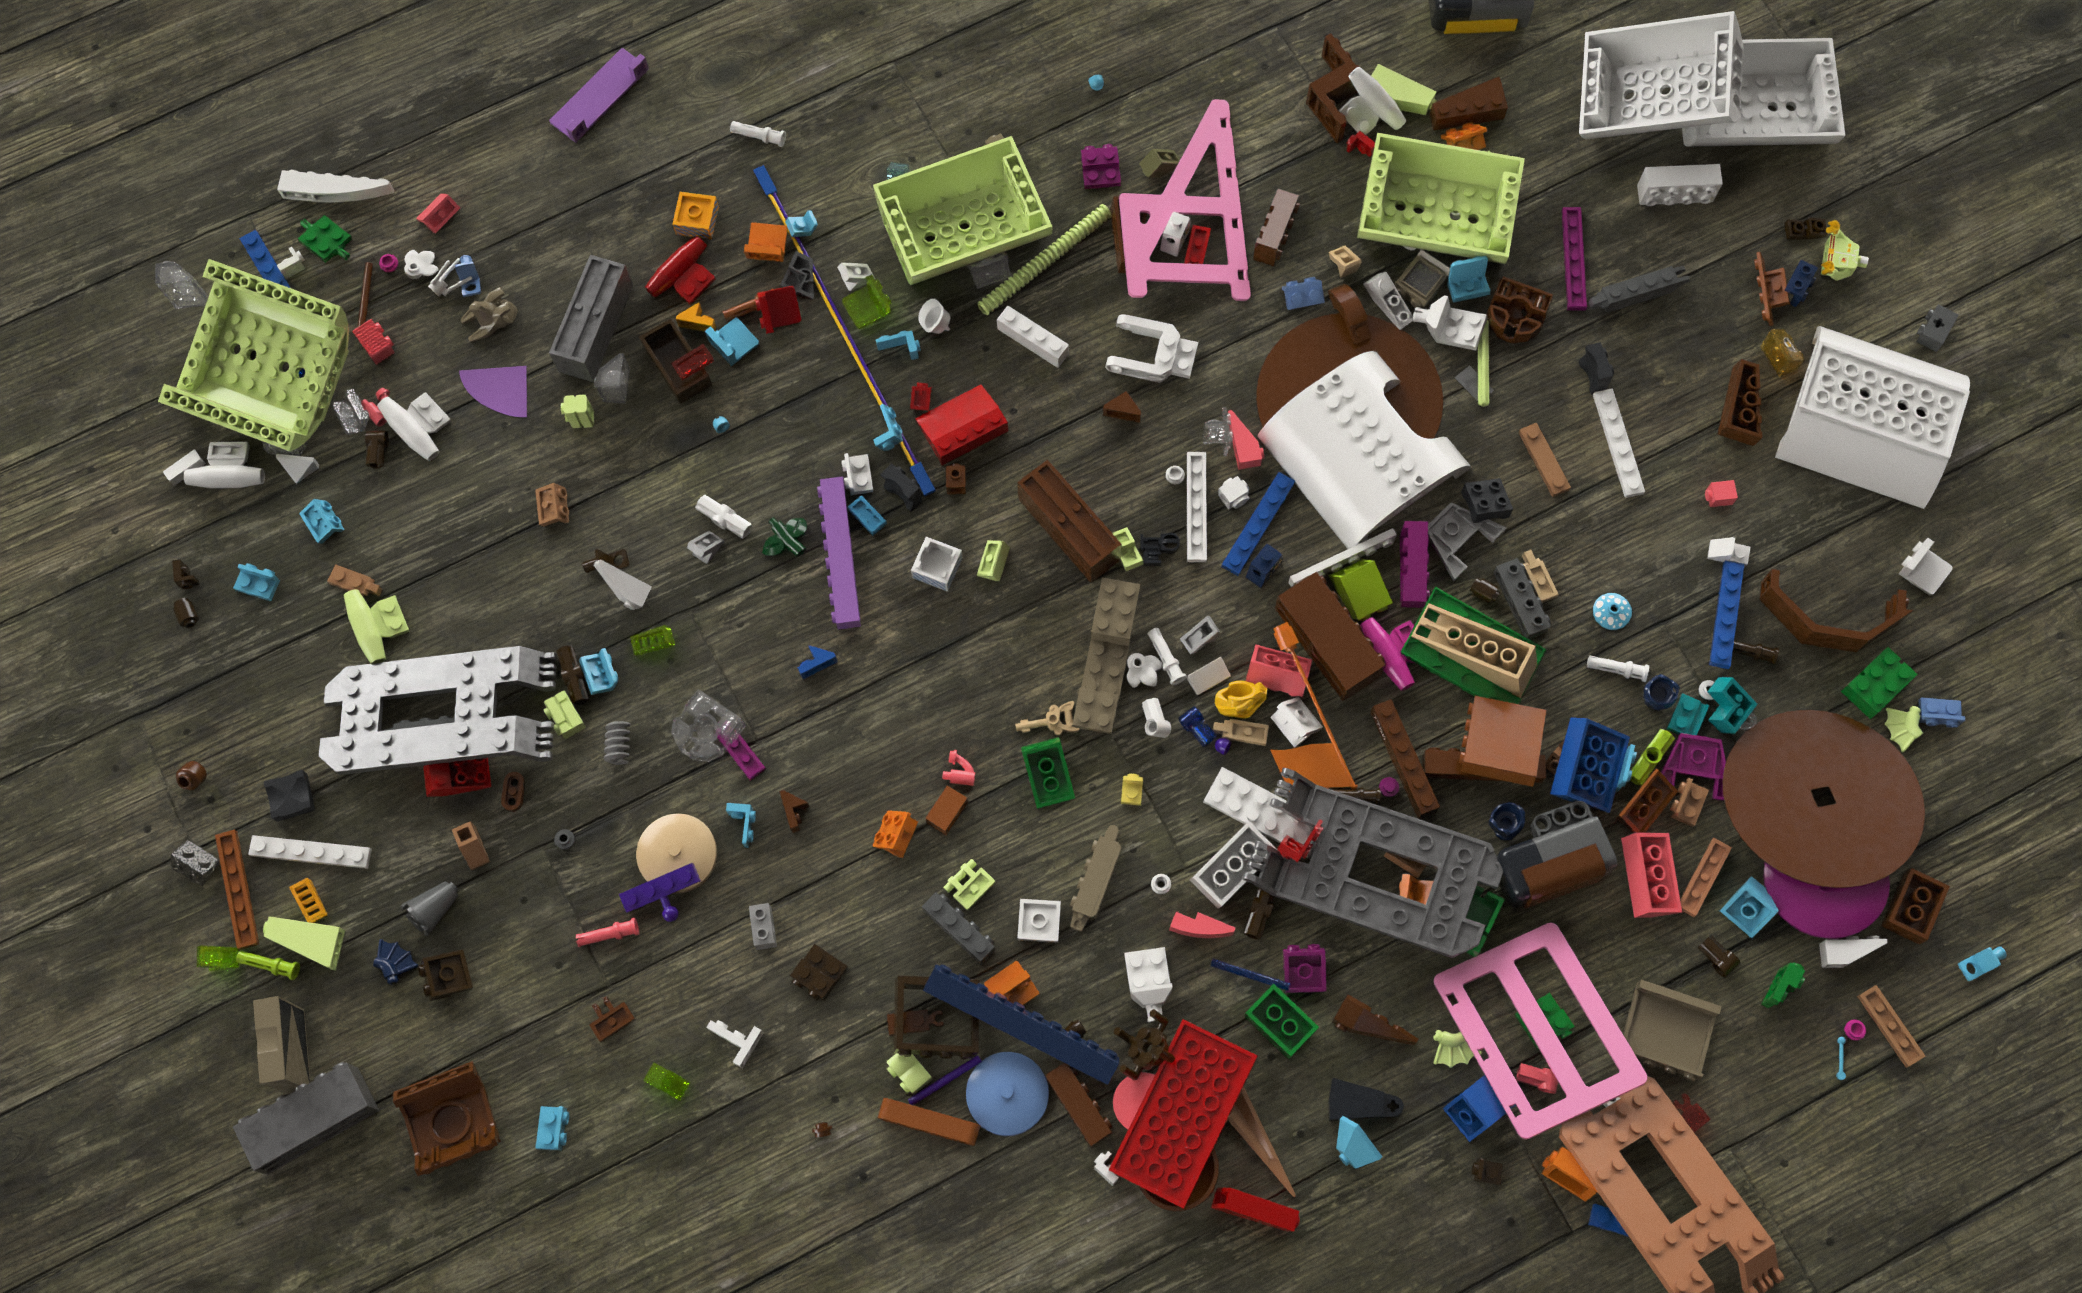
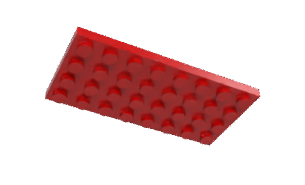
(1183, 1114)

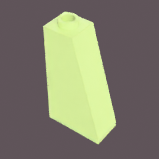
(1405, 92)
(310, 940)

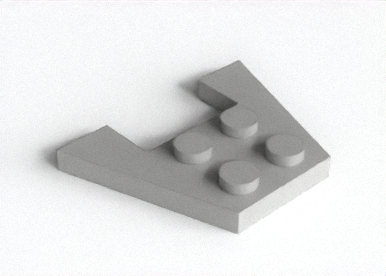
(1452, 530)

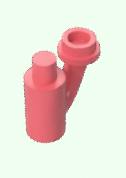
(373, 411)
(957, 776)

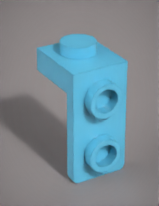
(901, 338)
(893, 436)

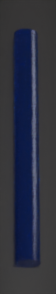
(1250, 974)

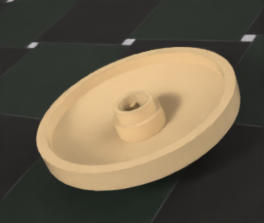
(674, 843)

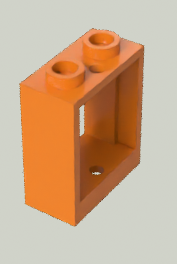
(1565, 1171)

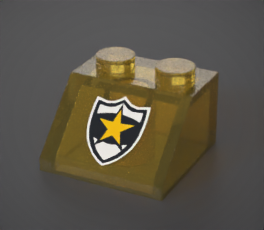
(1782, 352)

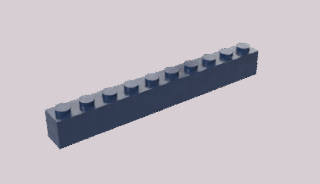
(1022, 1024)

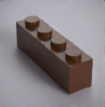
(1078, 1104)

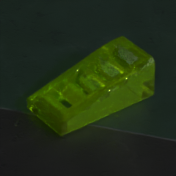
(668, 642)

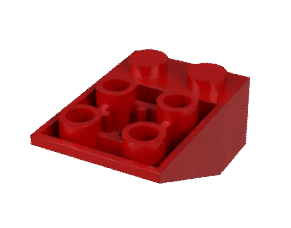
(456, 777)

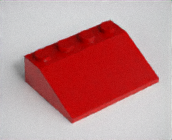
(962, 424)

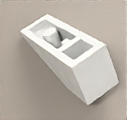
(625, 587)

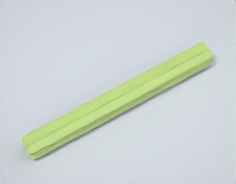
(1483, 367)

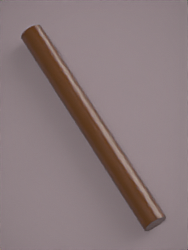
(365, 293)

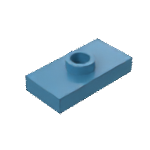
(867, 515)

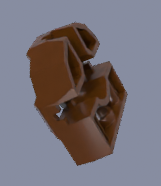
(1513, 306)

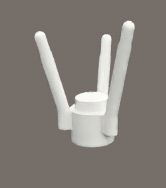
(438, 286)

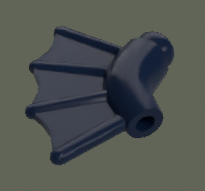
(393, 961)

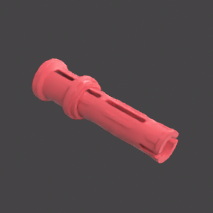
(616, 931)

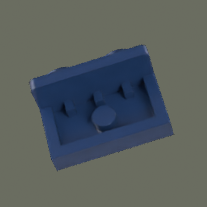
(1801, 279)

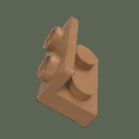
(552, 504)
(1689, 802)

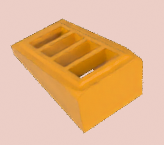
(301, 885)

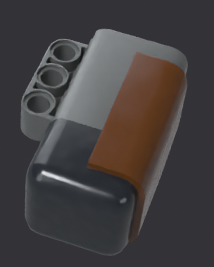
(1557, 858)

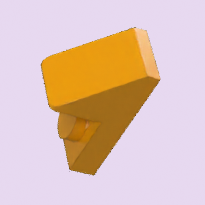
(692, 319)

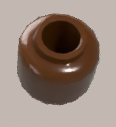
(191, 775)

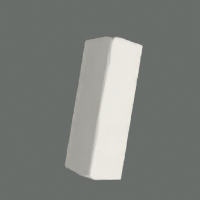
(175, 472)
(1208, 676)

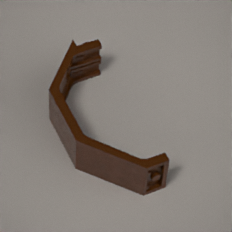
(1824, 636)

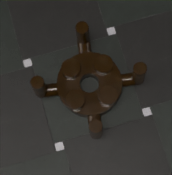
(1140, 1044)

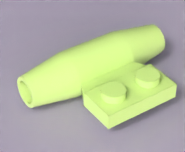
(372, 624)

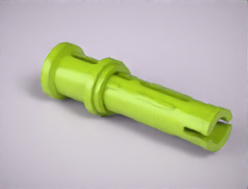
(276, 966)

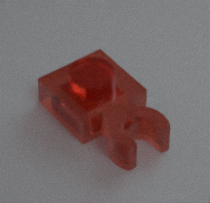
(1693, 1114)

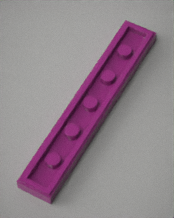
(1574, 258)

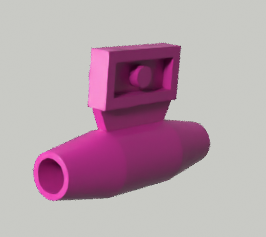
(1390, 648)

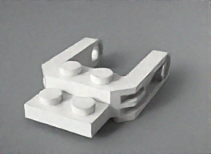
(1173, 355)

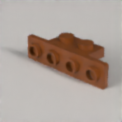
(1773, 288)

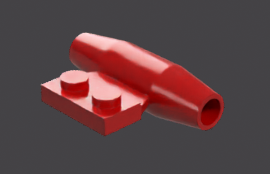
(683, 272)

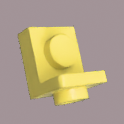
(1132, 789)

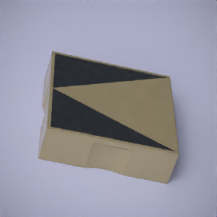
(281, 1044)

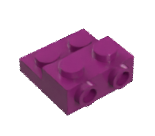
(1100, 166)
(1305, 968)

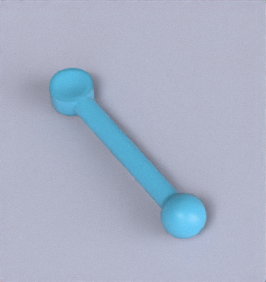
(1841, 1075)

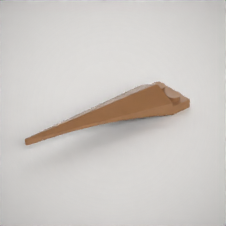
(1251, 1129)

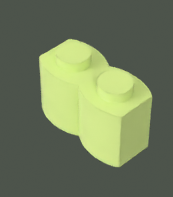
(910, 1072)

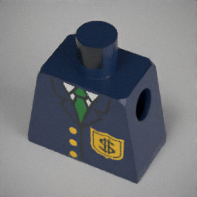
(1266, 563)

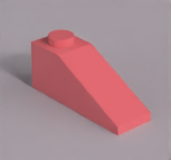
(1245, 445)

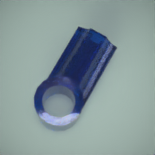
(1194, 722)

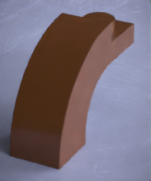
(1352, 311)

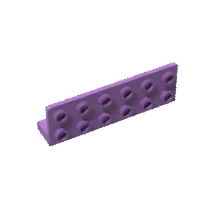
(599, 94)

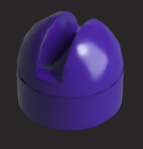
(1222, 745)

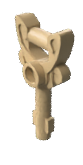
(1052, 720)

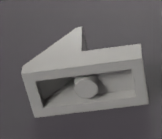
(705, 546)
(1200, 635)

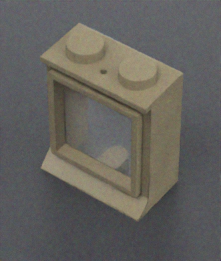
(1422, 280)

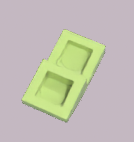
(1129, 554)

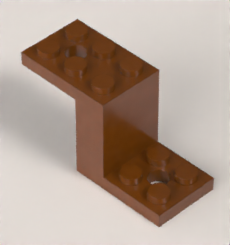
(1332, 88)

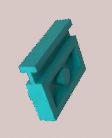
(1687, 716)

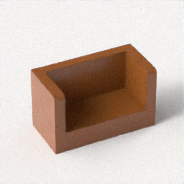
(946, 810)

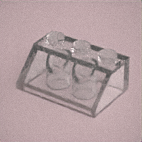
(179, 286)

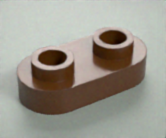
(513, 792)

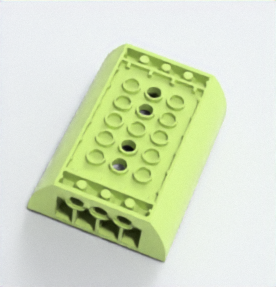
(1441, 182)

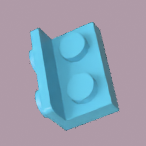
(321, 520)
(256, 582)
(551, 1128)

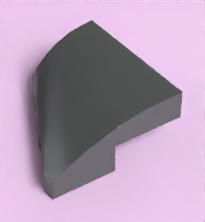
(800, 275)

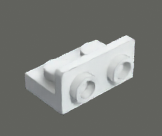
(858, 473)

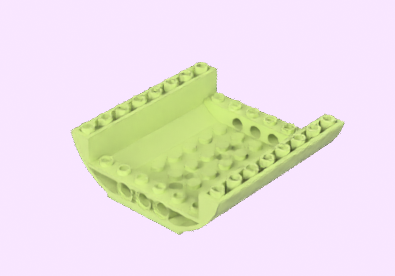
(256, 393)

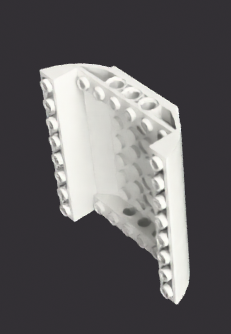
(1870, 437)

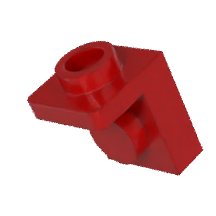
(1362, 142)
(921, 397)

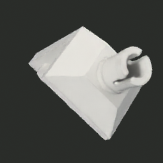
(1452, 325)
(1148, 979)

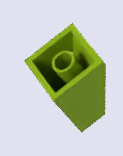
(1361, 589)

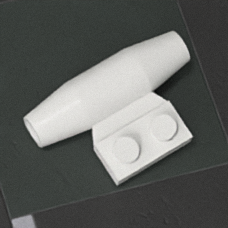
(1373, 103)
(416, 423)
(225, 468)

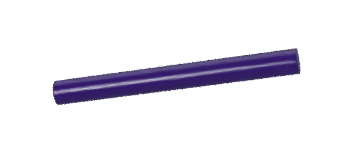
(944, 1080)

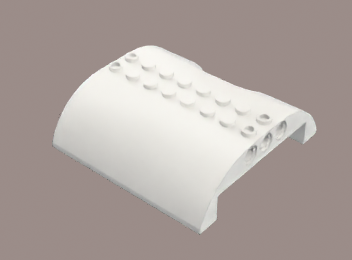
(1355, 450)

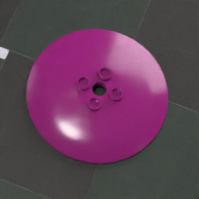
(1826, 910)

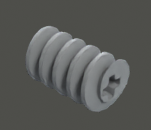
(615, 742)

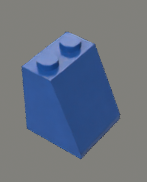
(1475, 1109)

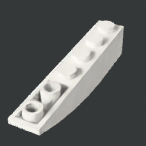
(330, 188)

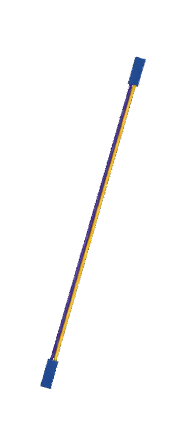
(917, 470)

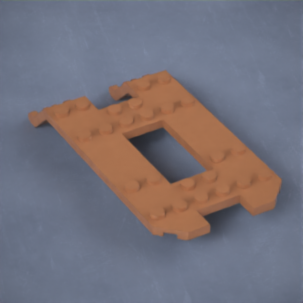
(1668, 1247)

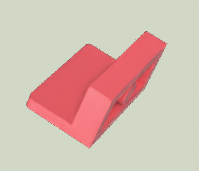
(438, 212)

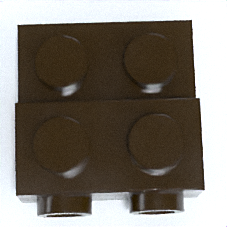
(818, 972)
(445, 975)

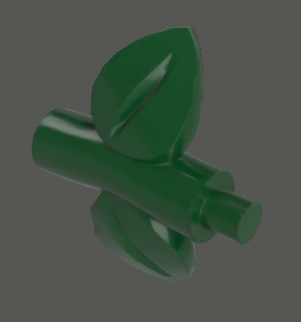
(785, 537)

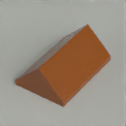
(1647, 803)

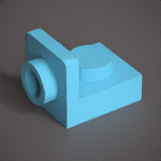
(801, 225)

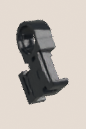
(1154, 544)

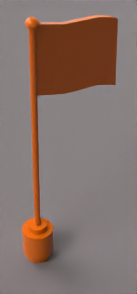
(1316, 762)

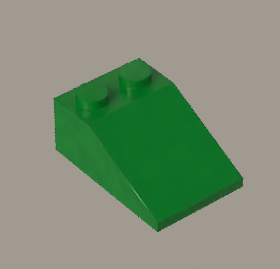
(1048, 772)

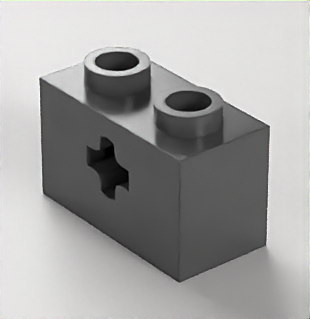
(1936, 328)

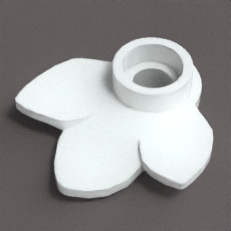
(419, 264)
(1145, 671)

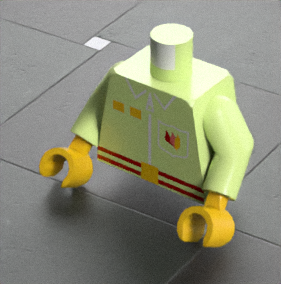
(1840, 254)

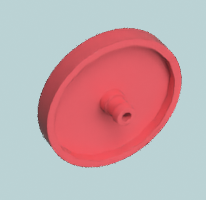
(1129, 1097)

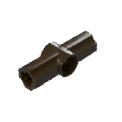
(572, 675)
(1259, 914)

